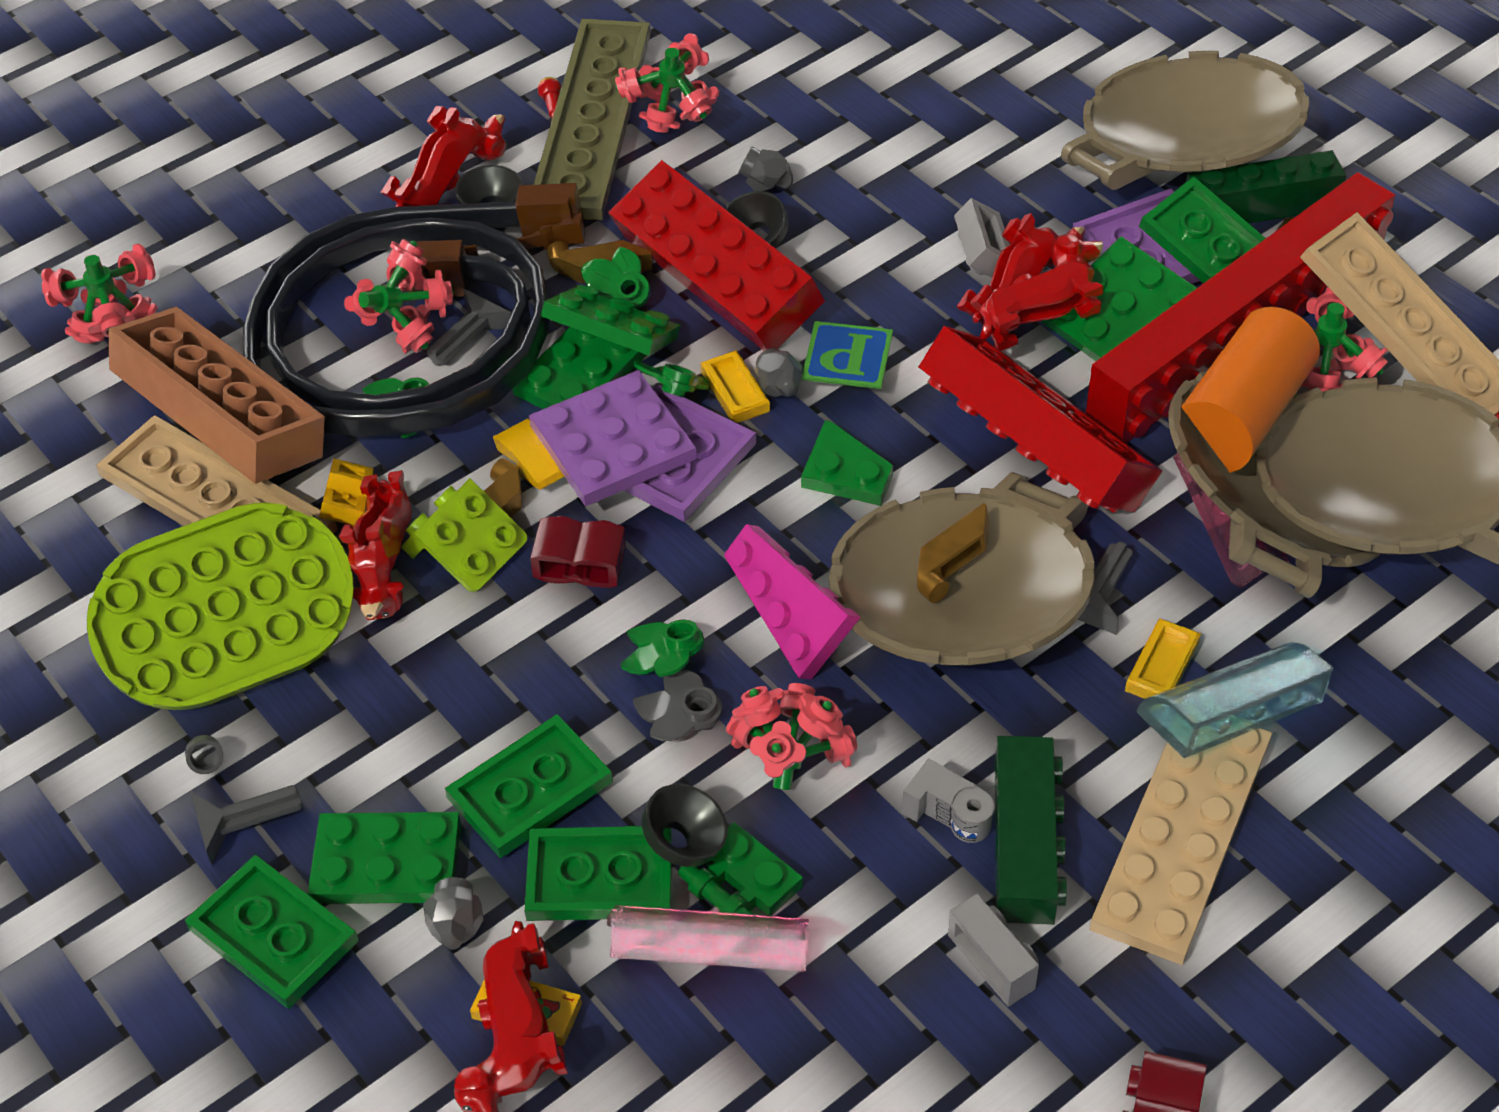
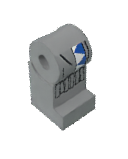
(950, 801)

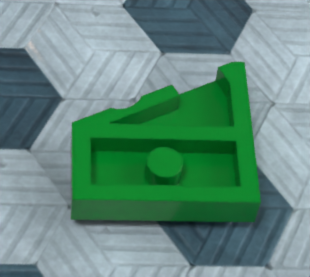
(846, 467)

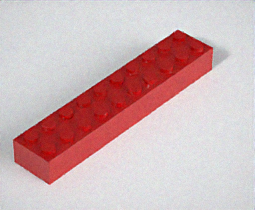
(1140, 376)

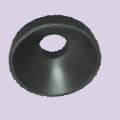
(487, 185)
(761, 210)
(693, 815)

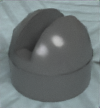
(208, 760)

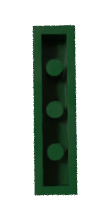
(1274, 186)
(1026, 830)

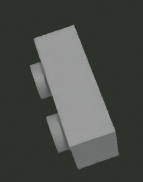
(981, 236)
(993, 950)

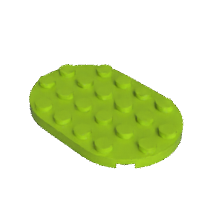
(220, 606)

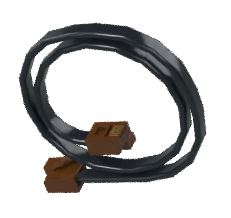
(541, 211)

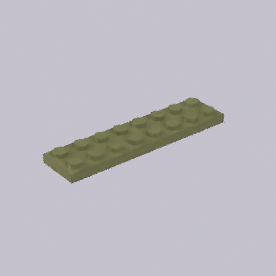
(590, 112)

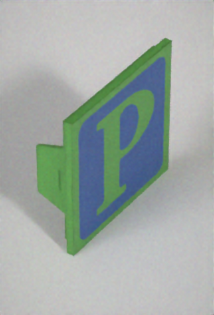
(847, 355)

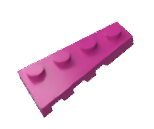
(794, 607)

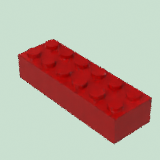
(717, 257)
(1039, 421)

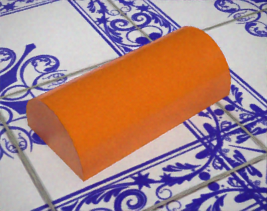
(1252, 383)

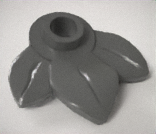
(675, 707)

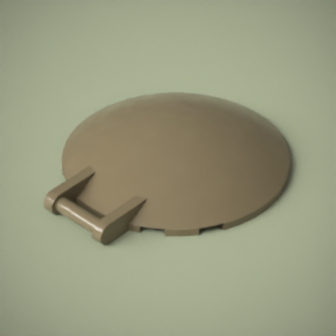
(1188, 116)
(1386, 468)
(1252, 512)
(997, 605)

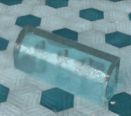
(1237, 698)

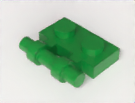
(748, 868)

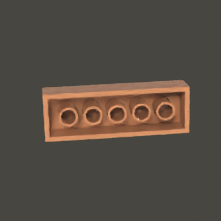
(216, 394)

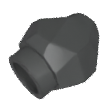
(766, 170)
(778, 373)
(453, 912)

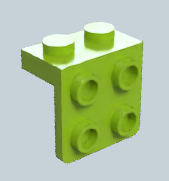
(466, 535)

